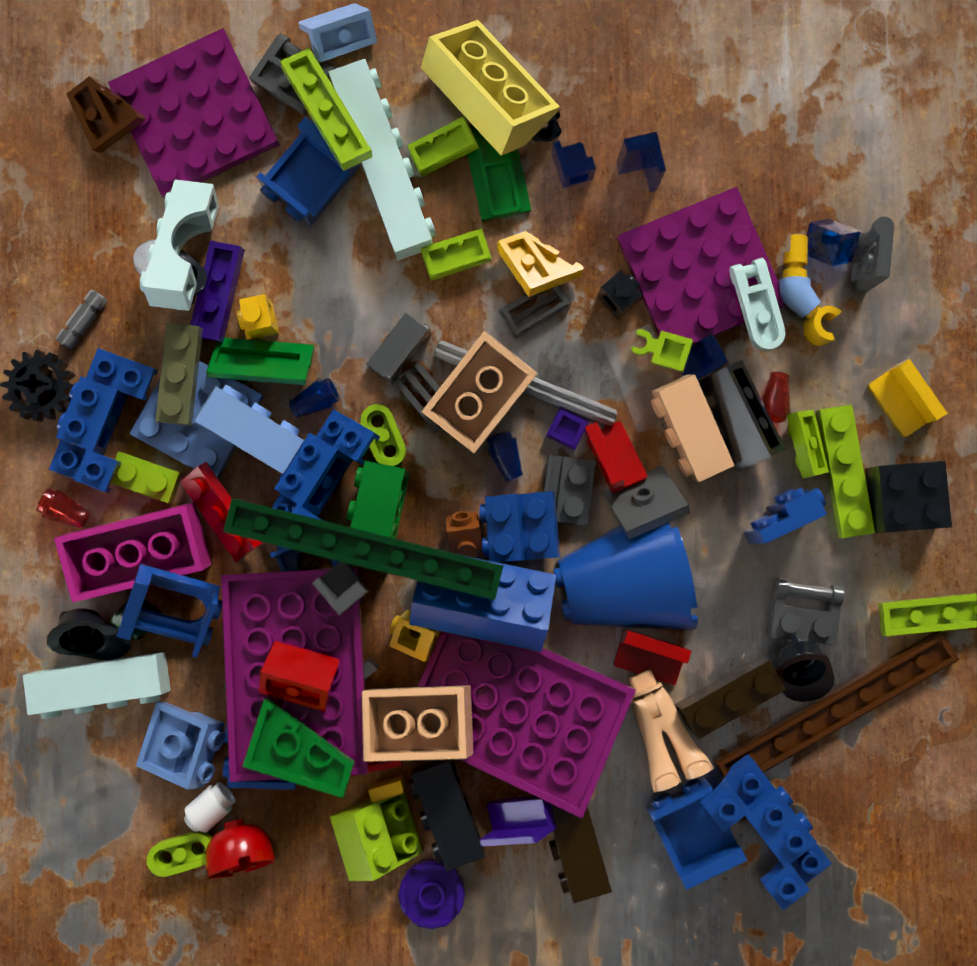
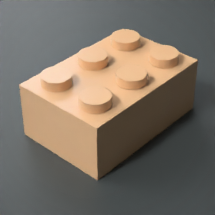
(479, 392)
(417, 723)

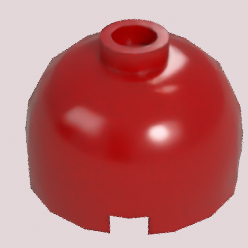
(238, 850)

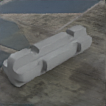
(81, 319)

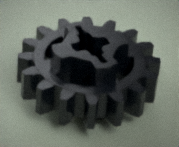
(33, 372)

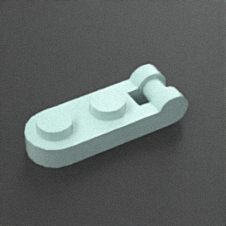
(758, 305)

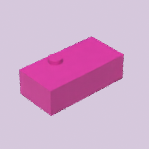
(110, 554)

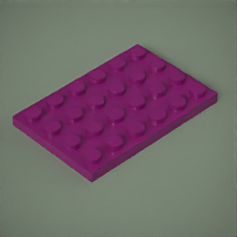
(294, 612)
(534, 715)

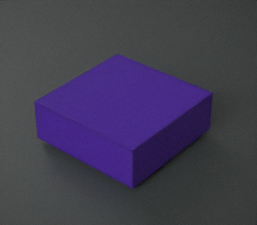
(567, 428)

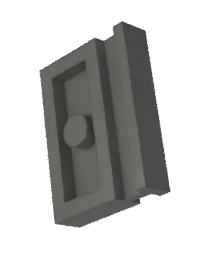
(573, 487)

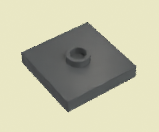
(647, 503)

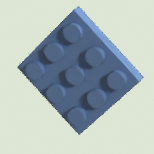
(193, 443)

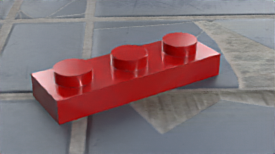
(214, 505)

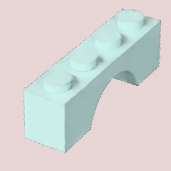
(188, 212)

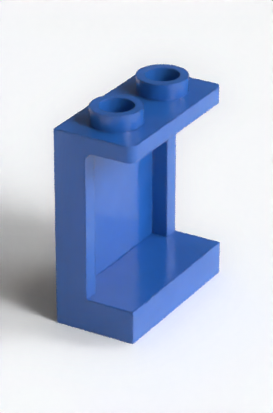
(305, 176)
(692, 836)

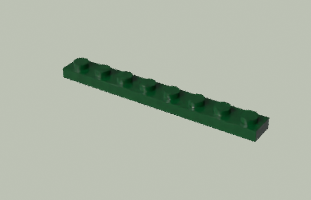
(363, 548)

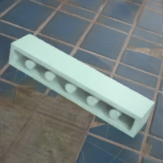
(386, 170)

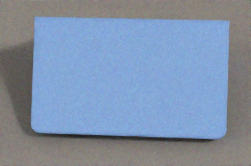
(339, 31)

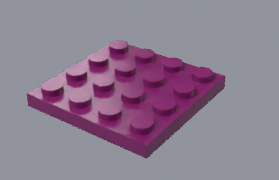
(196, 112)
(686, 265)

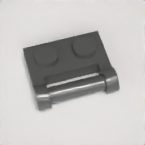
(271, 78)
(873, 261)
(805, 623)

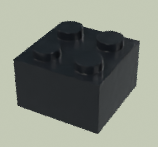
(909, 496)

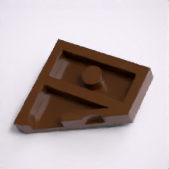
(102, 113)

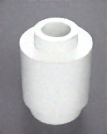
(209, 807)

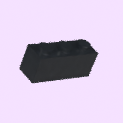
(741, 416)
(446, 813)

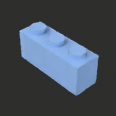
(249, 428)

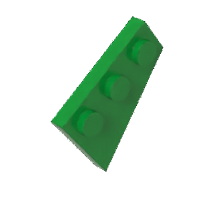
(296, 753)

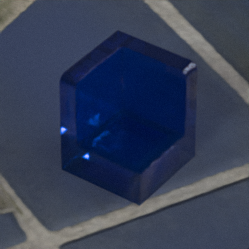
(572, 164)
(832, 242)
(705, 358)

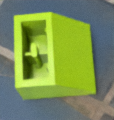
(375, 837)

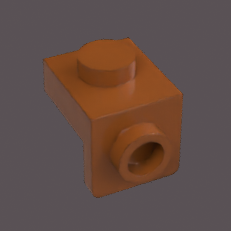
(464, 534)

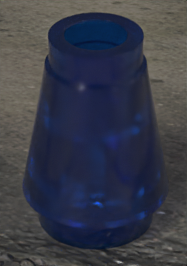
(315, 398)
(505, 454)

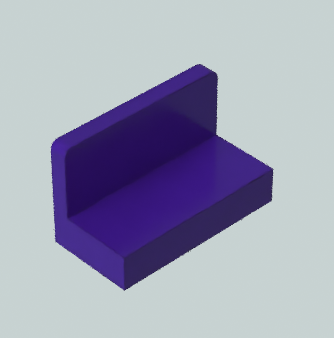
(519, 821)

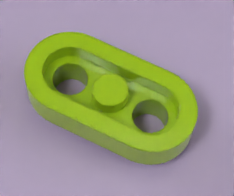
(388, 434)
(183, 854)

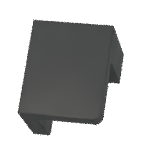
(341, 587)

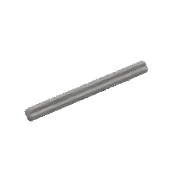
(543, 390)

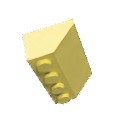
(488, 86)

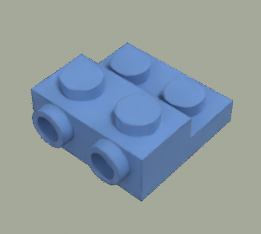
(181, 746)

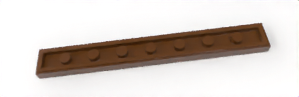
(843, 704)

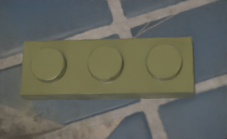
(179, 374)

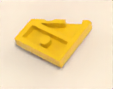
(536, 264)

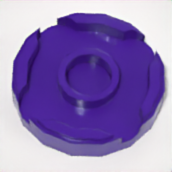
(431, 894)

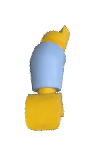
(799, 295)

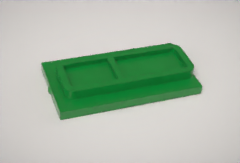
(497, 181)
(261, 361)

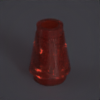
(777, 396)
(62, 509)

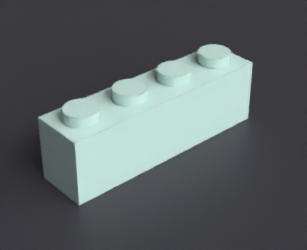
(96, 684)

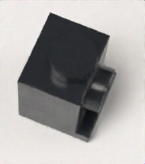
(620, 294)

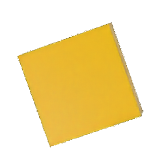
(387, 788)

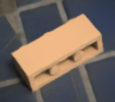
(691, 428)

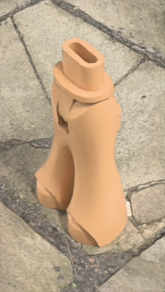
(655, 714)

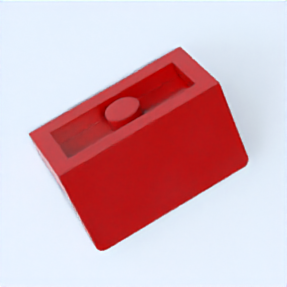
(615, 455)
(642, 652)
(298, 675)

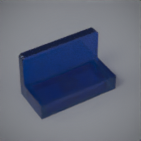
(643, 153)

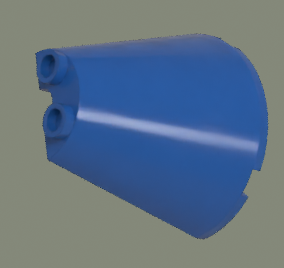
(629, 581)

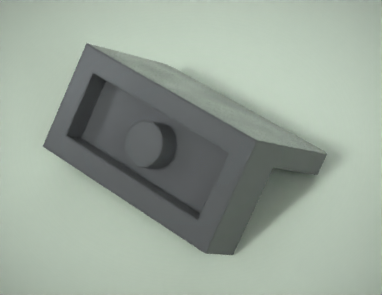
(399, 348)

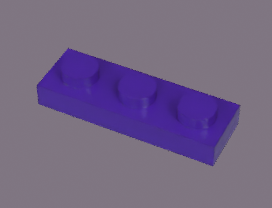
(216, 299)

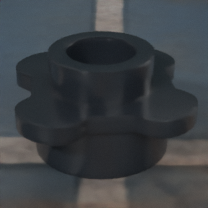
(549, 132)

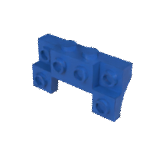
(93, 417)
(321, 465)
(750, 794)

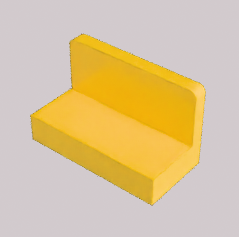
(906, 398)

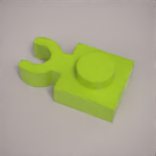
(668, 351)

